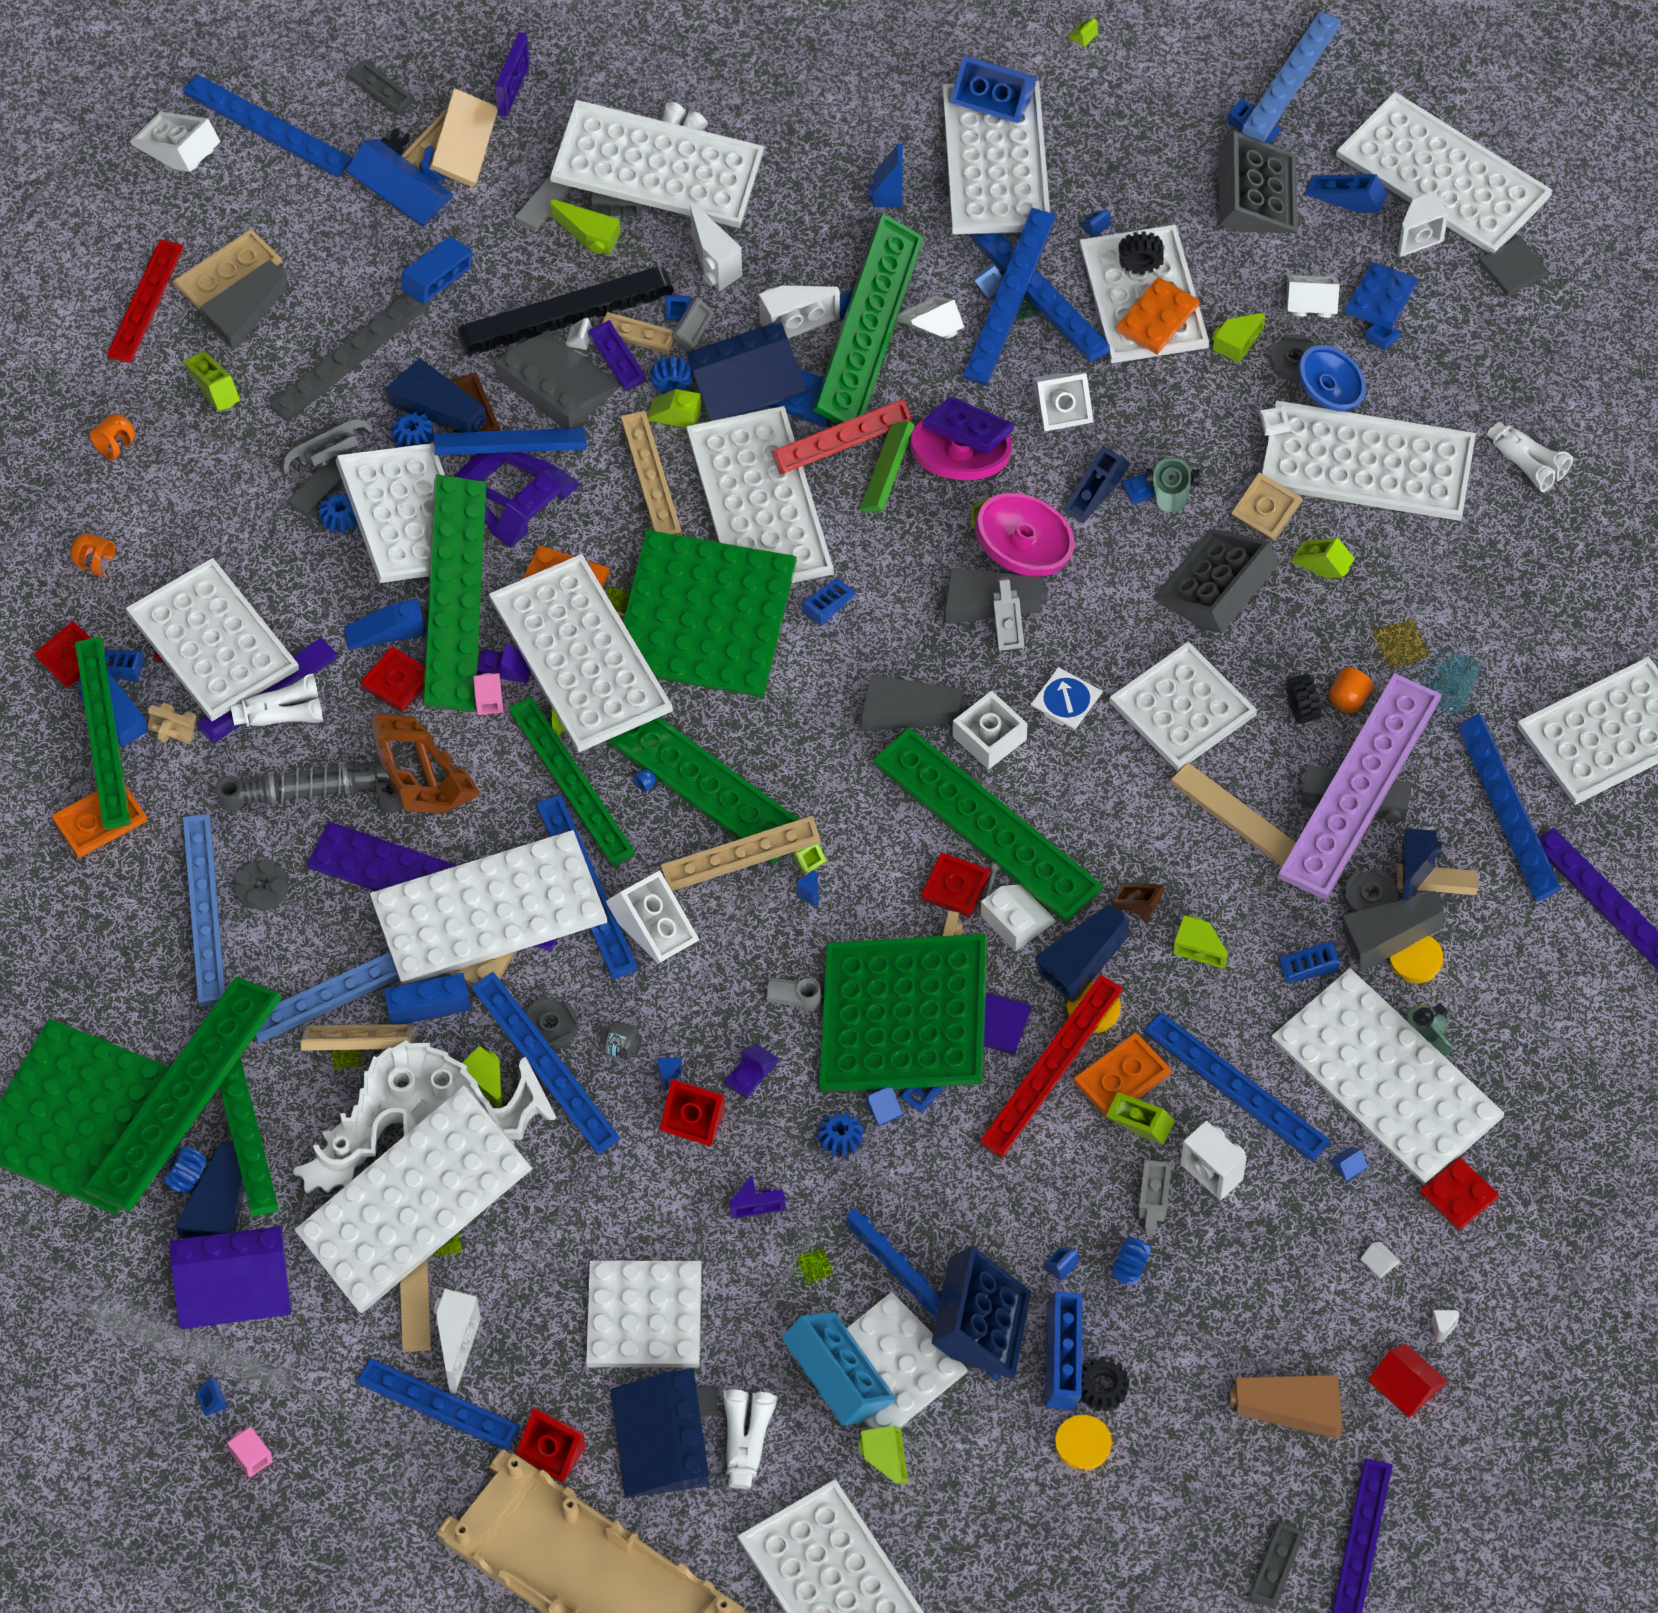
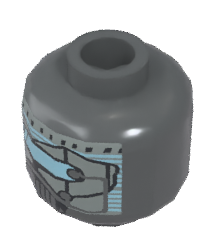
(621, 1040)

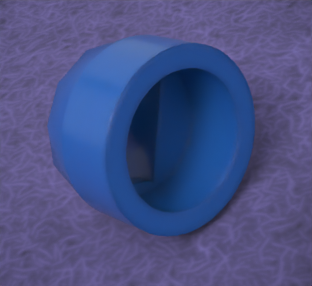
(644, 780)

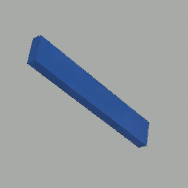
(510, 441)
(438, 1404)

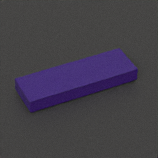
(617, 355)

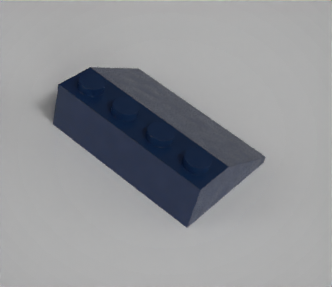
(746, 372)
(981, 1314)
(660, 1434)

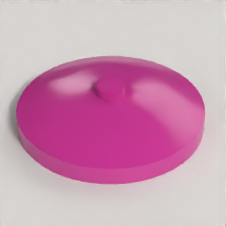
(956, 460)
(1024, 534)

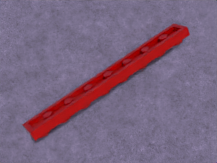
(1051, 1066)

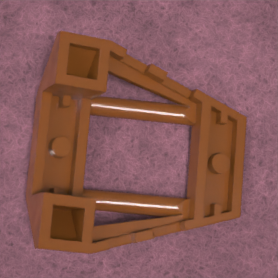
(453, 791)

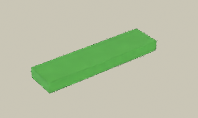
(887, 466)

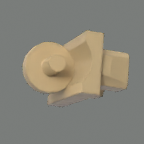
(171, 724)

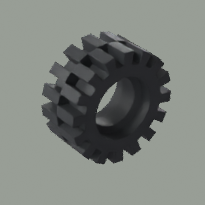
(1141, 252)
(1303, 698)
(1108, 1369)

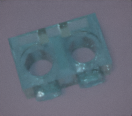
(1459, 684)

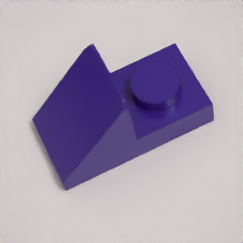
(508, 664)
(752, 1069)
(749, 1203)

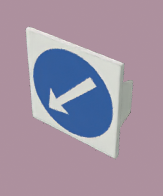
(1066, 698)

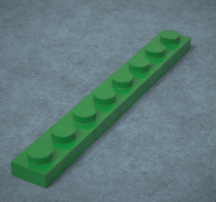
(103, 733)
(571, 782)
(248, 1142)

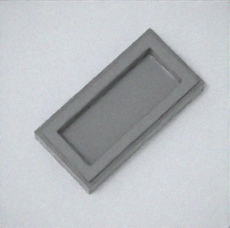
(693, 324)

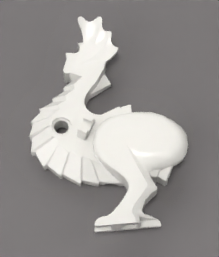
(431, 1081)

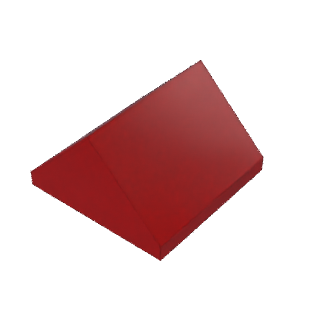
(692, 1112)
(1406, 1379)
(551, 1445)

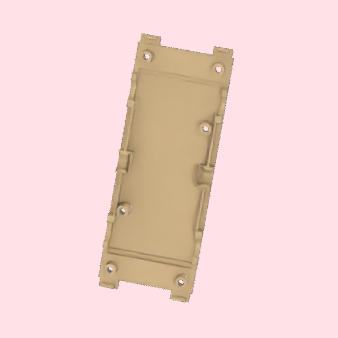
(568, 1554)

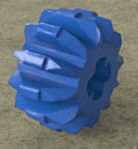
(671, 374)
(412, 430)
(337, 513)
(830, 1138)
(184, 1169)
(1131, 1261)

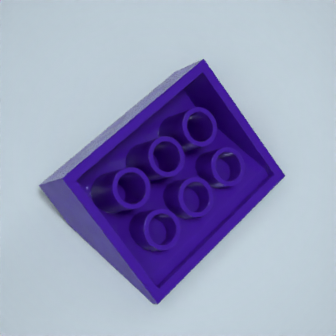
(230, 1277)

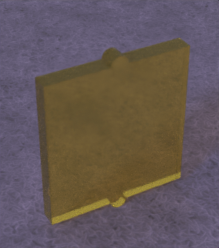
(1401, 644)

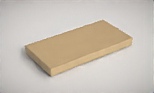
(463, 137)
(225, 268)
(356, 1036)

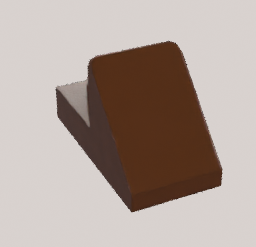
(1138, 898)

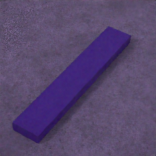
(310, 661)
(1362, 1537)

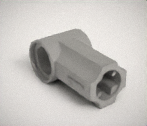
(793, 992)

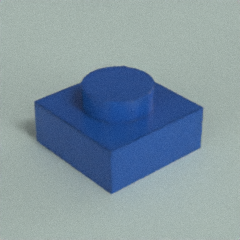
(1382, 336)
(1137, 490)

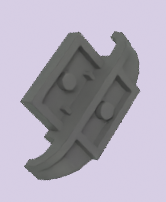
(324, 444)

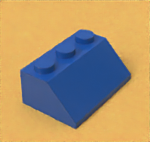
(993, 89)

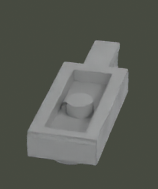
(1007, 617)
(1154, 1193)

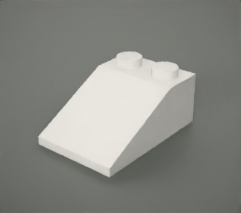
(177, 140)
(716, 250)
(799, 307)
(653, 917)
(457, 1323)

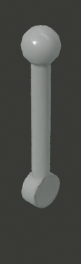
(994, 868)

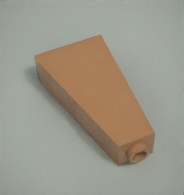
(1291, 1401)

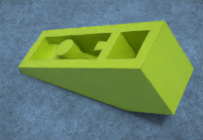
(590, 228)
(212, 380)

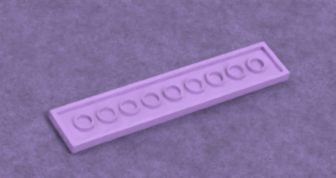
(1359, 786)

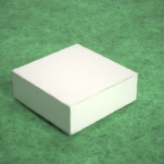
(1274, 421)

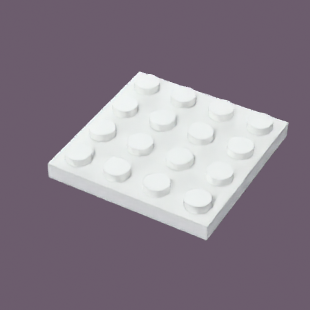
(1183, 706)
(644, 1314)
(904, 1358)

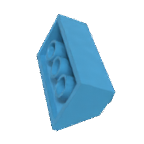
(838, 1367)

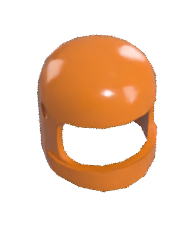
(104, 433)
(88, 543)
(1350, 690)

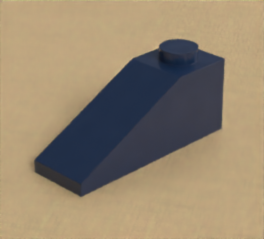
(1096, 484)
(1418, 858)

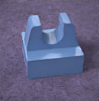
(989, 280)

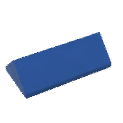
(398, 181)

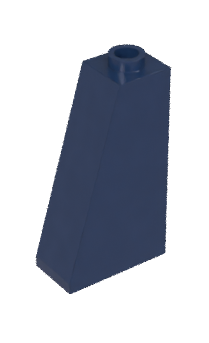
(431, 393)
(1083, 952)
(217, 1198)

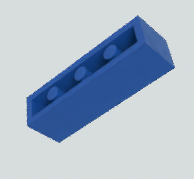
(1064, 1351)

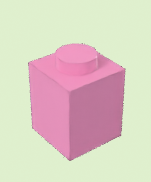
(488, 693)
(249, 1451)

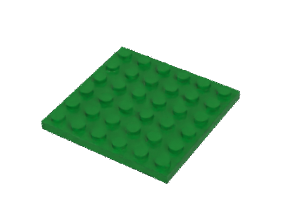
(708, 611)
(904, 1013)
(71, 1108)

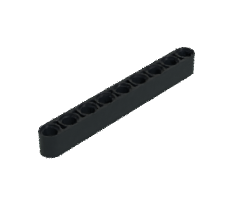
(564, 310)

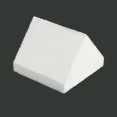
(578, 334)
(1379, 1259)
(1443, 1323)

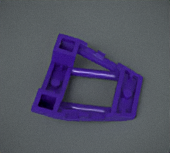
(549, 482)

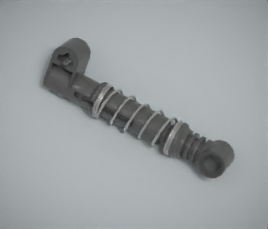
(309, 783)

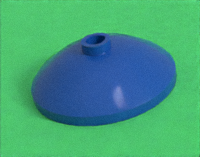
(1331, 378)

